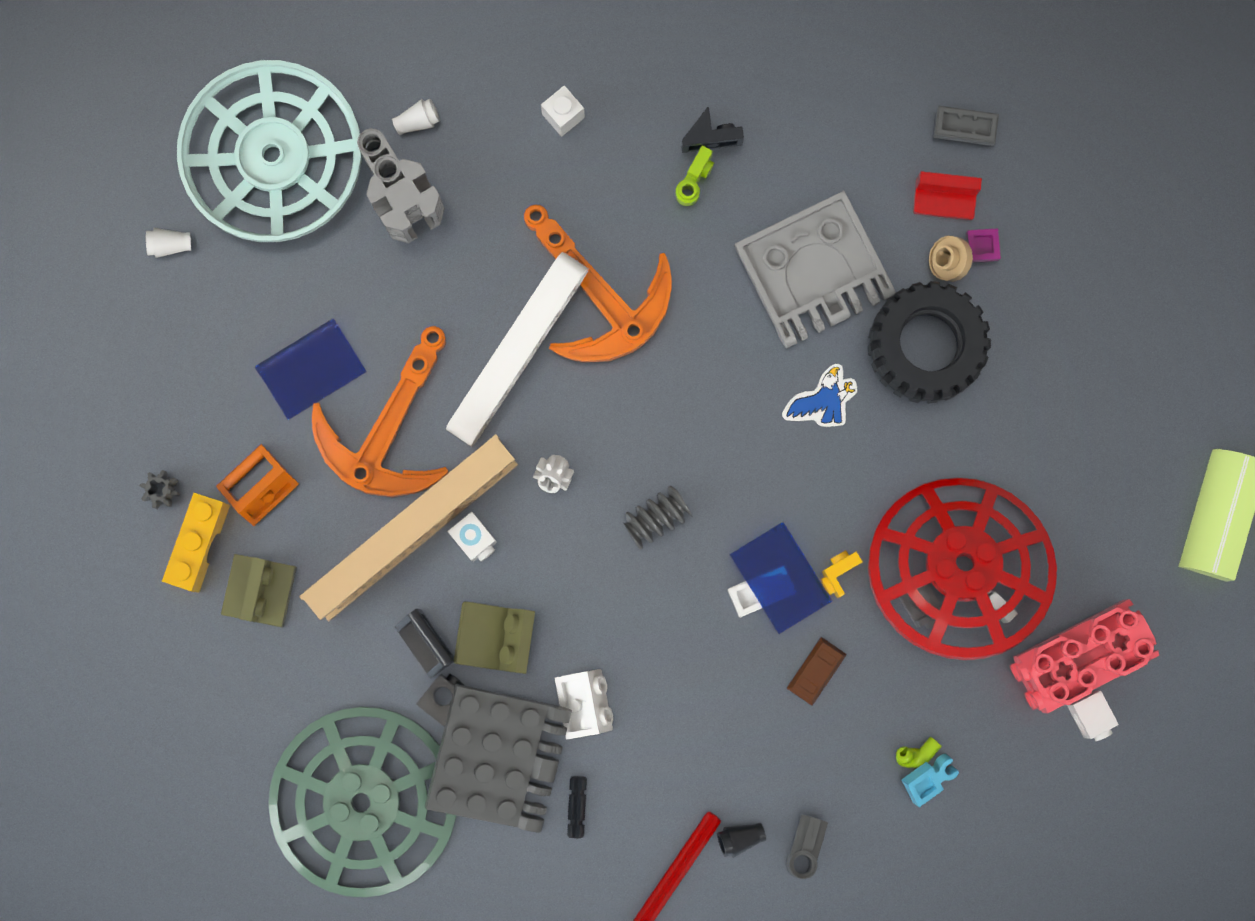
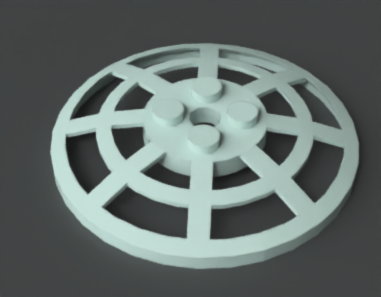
(260, 136)

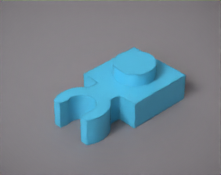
(926, 780)

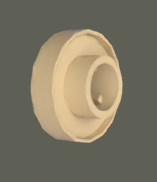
(950, 258)

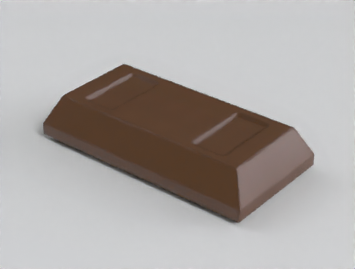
(816, 671)

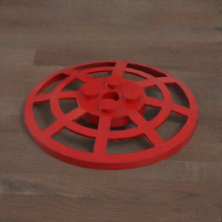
(954, 582)

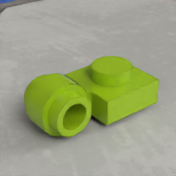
(699, 168)

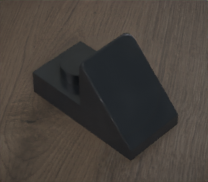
(702, 134)

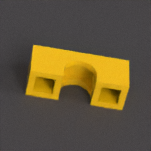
(189, 556)

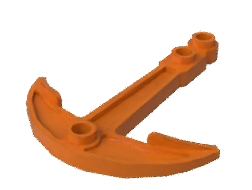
(617, 313)
(379, 440)

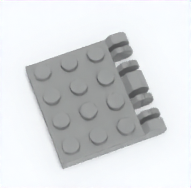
(811, 264)

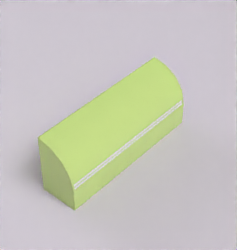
(1221, 516)

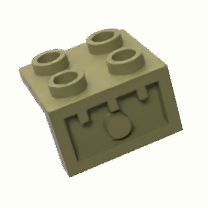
(494, 637)

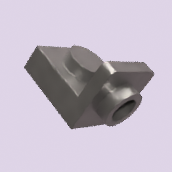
(918, 616)

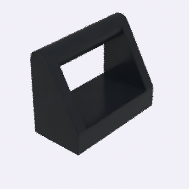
(425, 643)

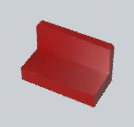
(946, 195)

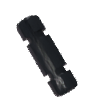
(576, 807)

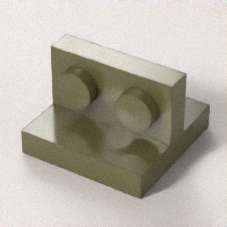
(258, 590)

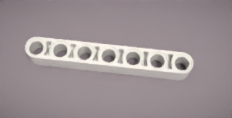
(517, 349)

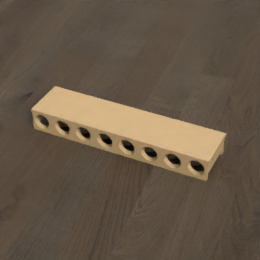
(409, 529)

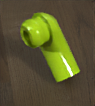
(917, 756)

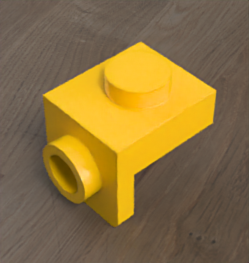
(841, 564)

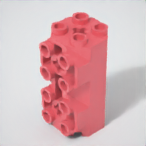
(1084, 657)

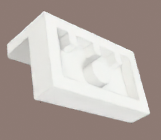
(587, 699)

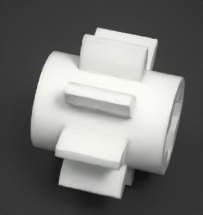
(553, 473)

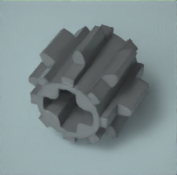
(168, 491)

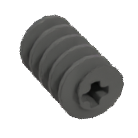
(656, 516)

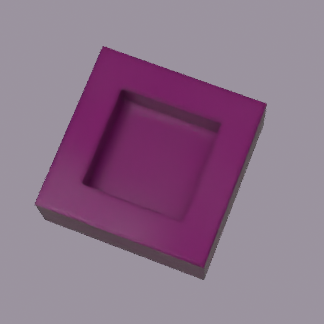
(984, 244)

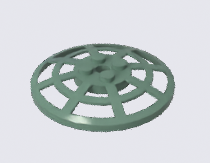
(339, 807)

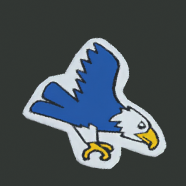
(826, 402)

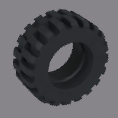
(952, 309)

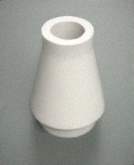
(417, 117)
(167, 242)

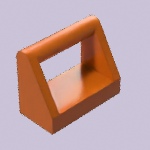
(265, 493)

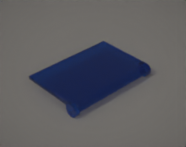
(310, 369)
(781, 577)

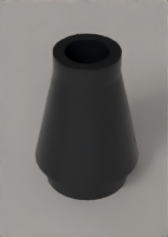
(738, 839)

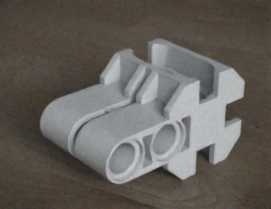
(402, 197)

